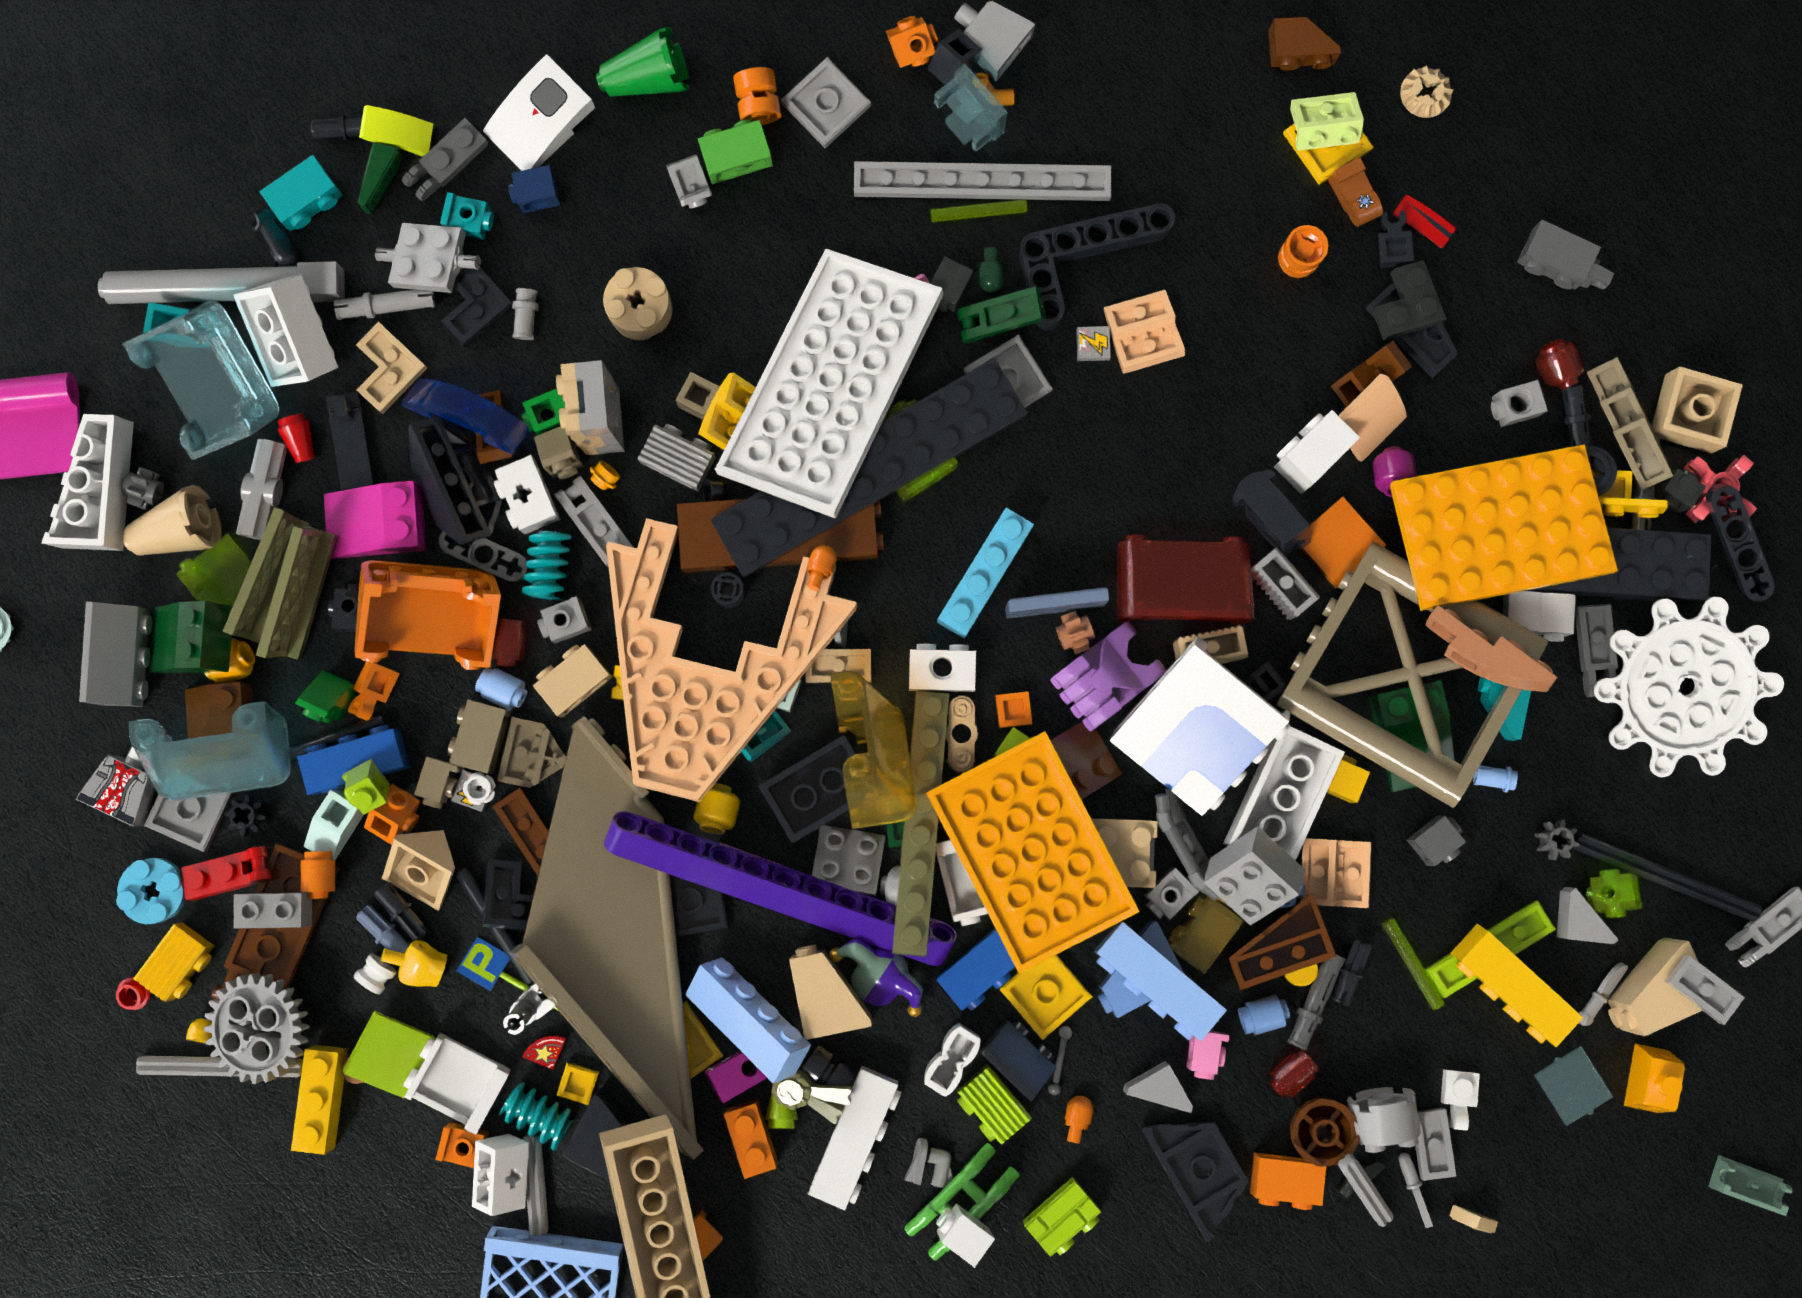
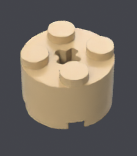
(627, 288)

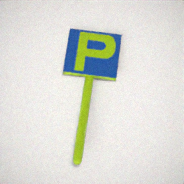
(486, 964)

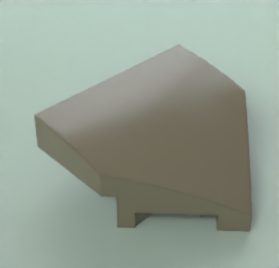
(529, 754)

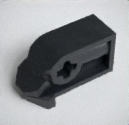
(1272, 513)

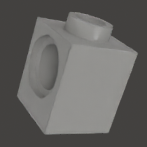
(1530, 398)

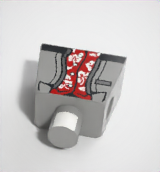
(120, 789)

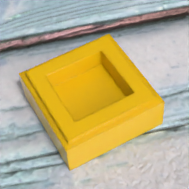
(578, 1083)

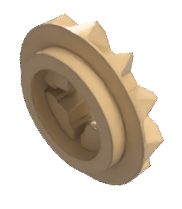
(1424, 105)

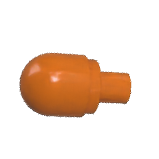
(820, 566)
(1078, 1117)

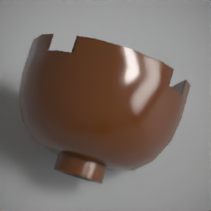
(1323, 1131)

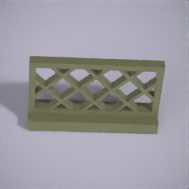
(258, 588)
(297, 593)

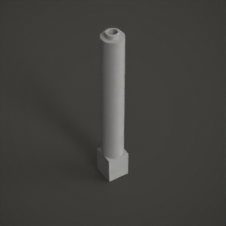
(323, 279)

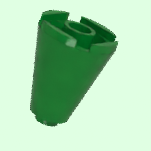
(646, 68)

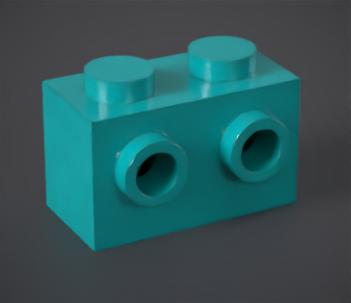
(301, 194)

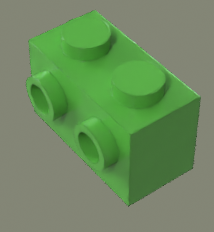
(735, 151)

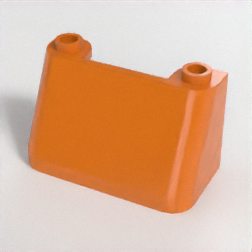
(426, 612)

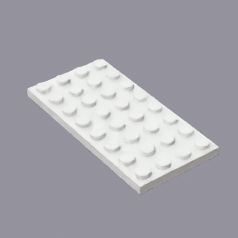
(829, 382)

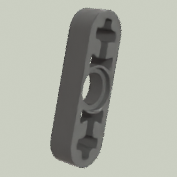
(502, 572)

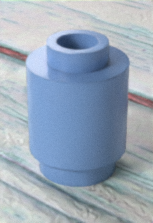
(1263, 1015)

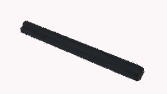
(1667, 877)

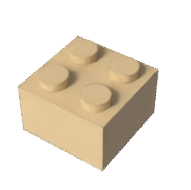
(1696, 409)

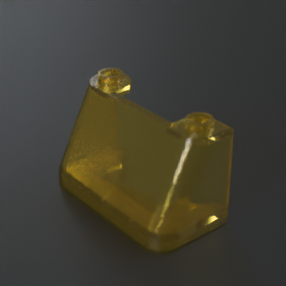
(880, 781)

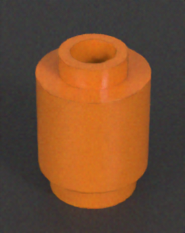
(317, 874)

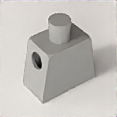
(998, 34)

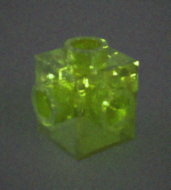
(1626, 893)

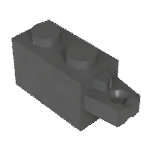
(1563, 258)

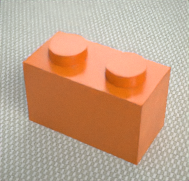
(751, 1138)
(1287, 1180)

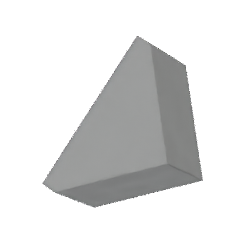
(1579, 920)
(1160, 1087)

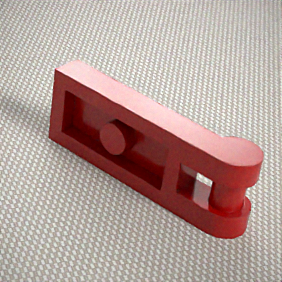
(225, 874)

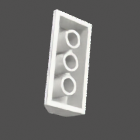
(1287, 790)

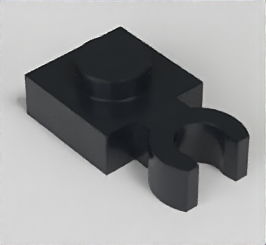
(1395, 245)

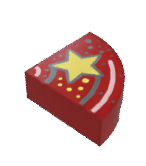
(546, 1050)

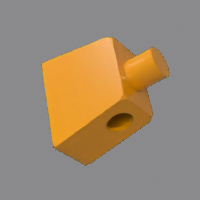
(1654, 1080)

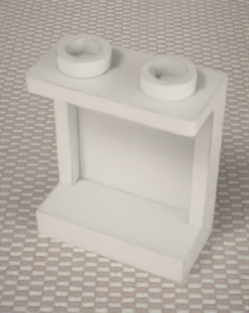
(960, 891)
(456, 1081)

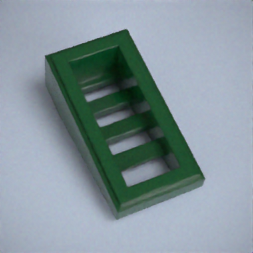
(379, 172)

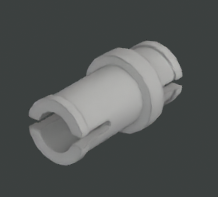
(525, 309)

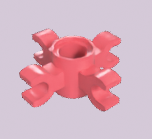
(1708, 478)

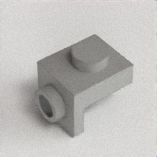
(689, 181)

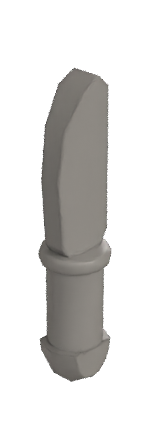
(1600, 997)
(1413, 1182)

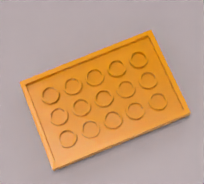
(1503, 527)
(1032, 852)

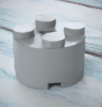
(1385, 1118)

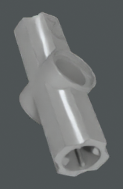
(261, 488)

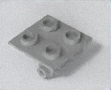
(849, 858)

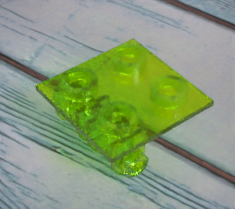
(216, 573)

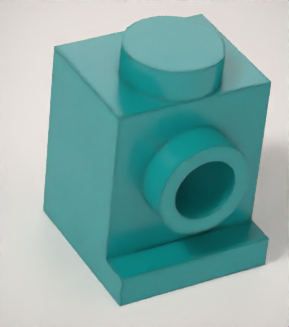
(474, 226)

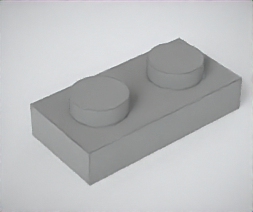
(1704, 989)
(1434, 1146)

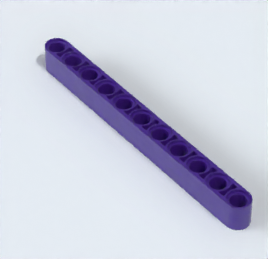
(765, 883)

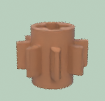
(1075, 632)

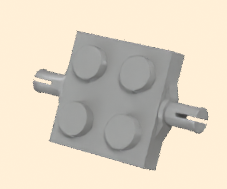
(427, 257)

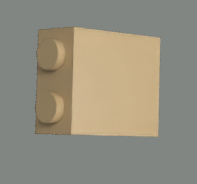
(825, 996)
(1644, 999)

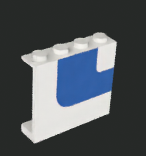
(1199, 729)

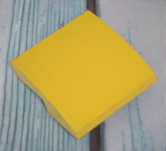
(726, 410)

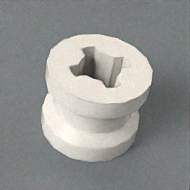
(374, 974)

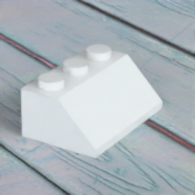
(286, 331)

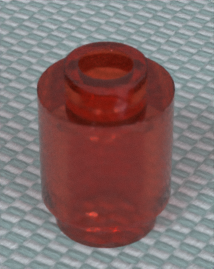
(508, 642)
(1293, 1074)

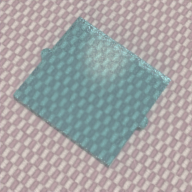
(1573, 1086)

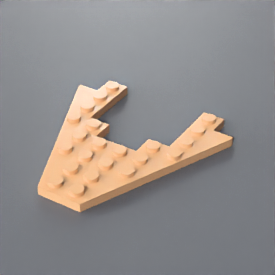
(690, 716)

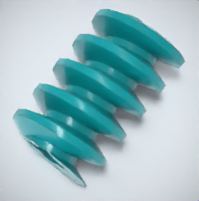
(545, 564)
(537, 1116)

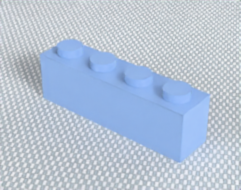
(1160, 981)
(748, 1020)

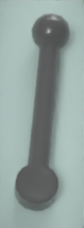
(1065, 1033)

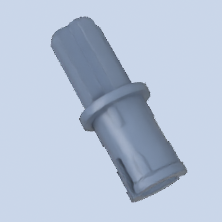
(382, 929)

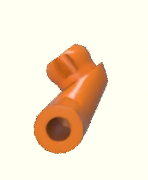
(1003, 96)

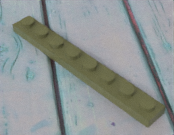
(920, 831)

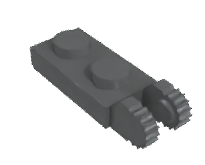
(446, 159)
(1594, 632)

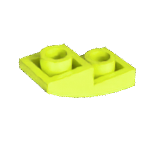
(396, 130)

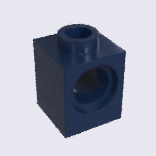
(534, 189)

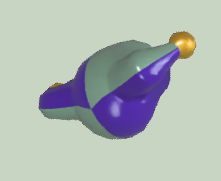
(880, 975)

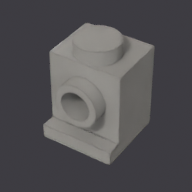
(576, 622)
(1173, 881)

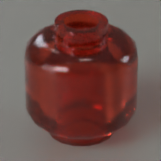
(1559, 364)

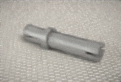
(369, 304)

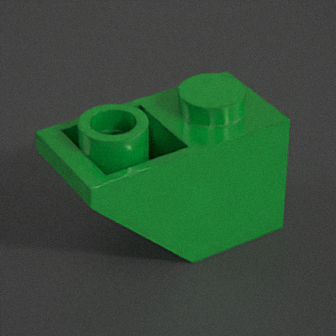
(327, 697)

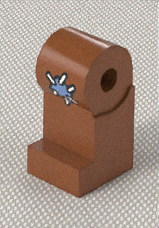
(1355, 193)

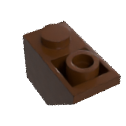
(1300, 43)

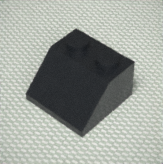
(1018, 1057)

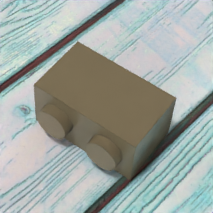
(479, 736)

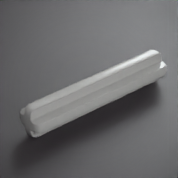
(536, 1188)
(1365, 1190)

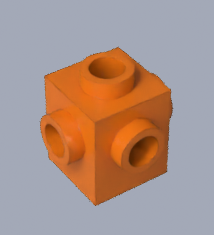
(902, 36)
(394, 816)

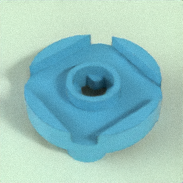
(134, 899)

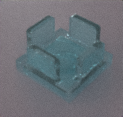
(975, 110)

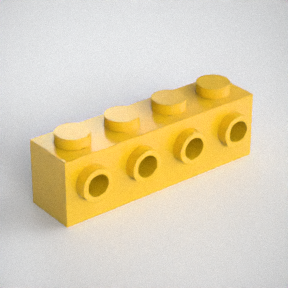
(1516, 985)

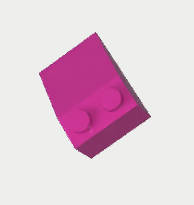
(376, 519)

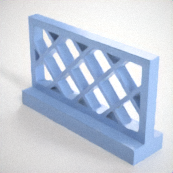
(549, 1249)

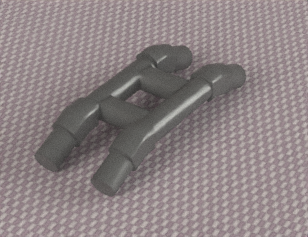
(1183, 839)

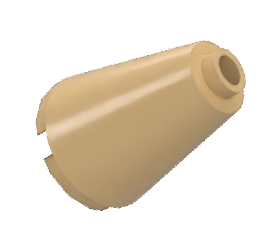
(175, 525)

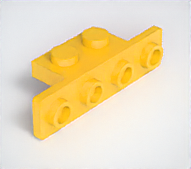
(1619, 500)

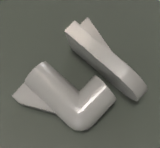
(941, 1158)

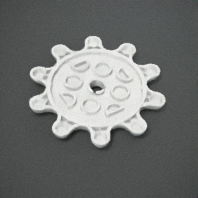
(1723, 691)

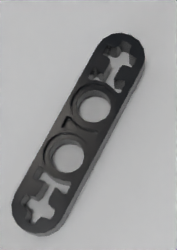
(1745, 540)

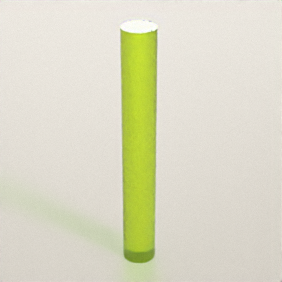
(978, 210)
(1413, 963)

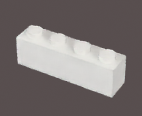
(853, 1138)

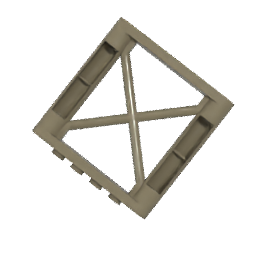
(1313, 702)

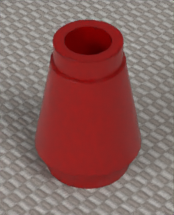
(297, 437)

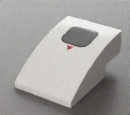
(538, 115)

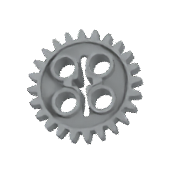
(261, 999)

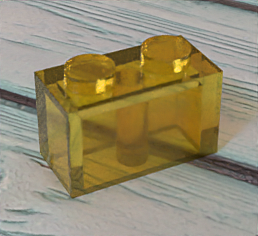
(1204, 933)

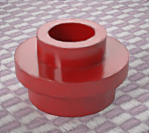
(128, 999)

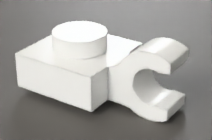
(1460, 1091)

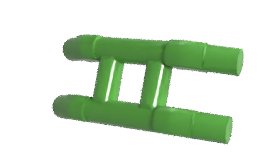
(964, 1181)

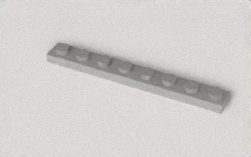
(982, 181)

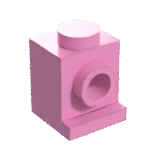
(1207, 1054)

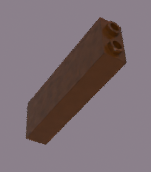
(705, 551)

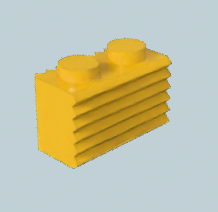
(174, 963)

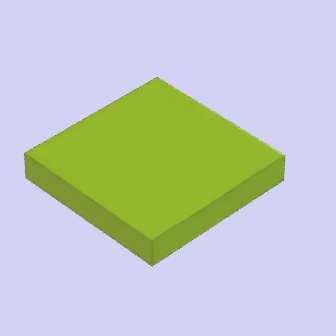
(387, 1054)

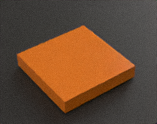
(1339, 541)

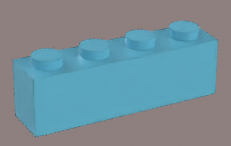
(985, 573)

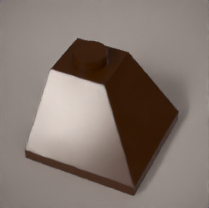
(212, 707)

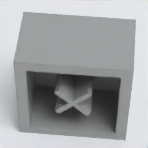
(1254, 876)

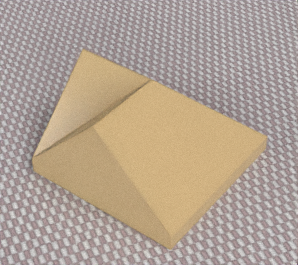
(421, 866)

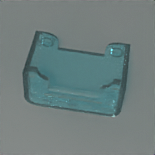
(208, 377)
(237, 761)

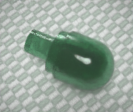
(991, 272)

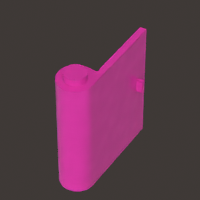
(38, 424)

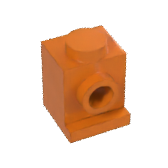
(450, 1139)

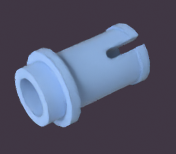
(1496, 777)

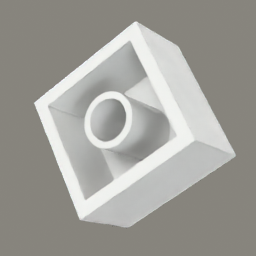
(1322, 445)

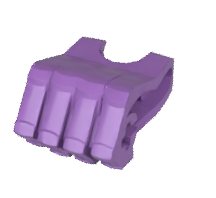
(1105, 678)

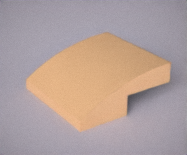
(1144, 331)
(1374, 415)
(1337, 872)

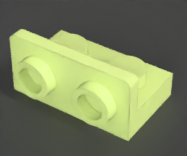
(1327, 121)

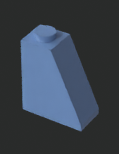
(1115, 995)

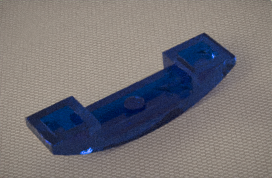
(468, 410)

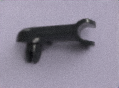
(281, 246)

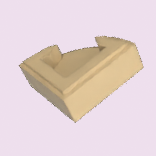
(1473, 1219)

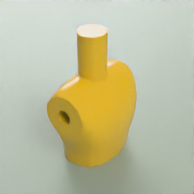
(418, 965)

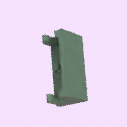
(1749, 1185)

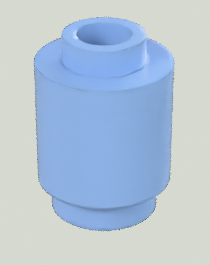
(501, 688)

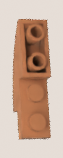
(1500, 663)

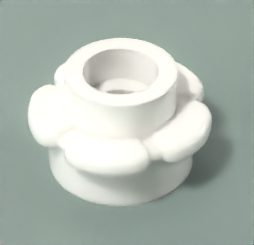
(470, 788)

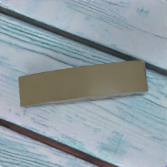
(1630, 423)

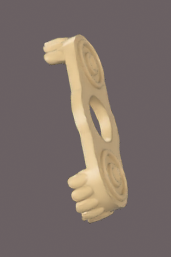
(961, 755)

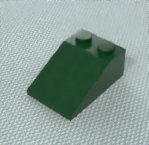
(190, 638)
(1398, 715)

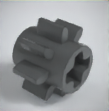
(142, 488)
(1561, 832)

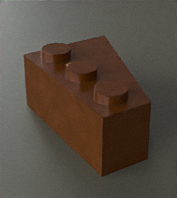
(1284, 947)

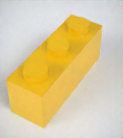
(319, 1100)

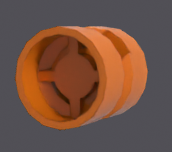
(756, 91)
(1308, 246)

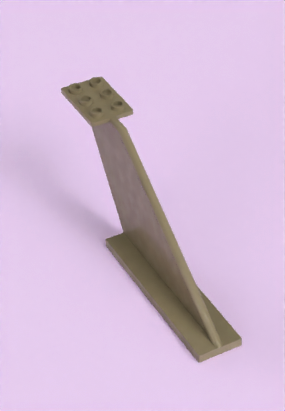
(607, 936)

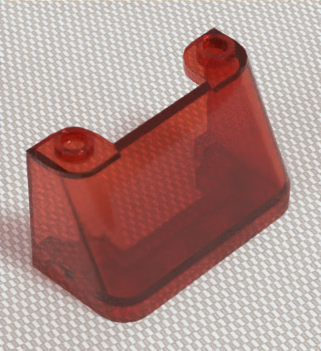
(1184, 580)

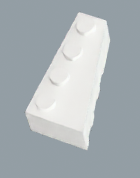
(91, 502)

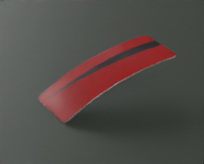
(1425, 221)

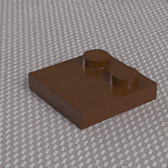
(1085, 759)

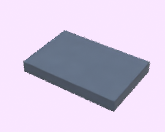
(1056, 602)

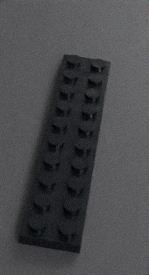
(901, 452)

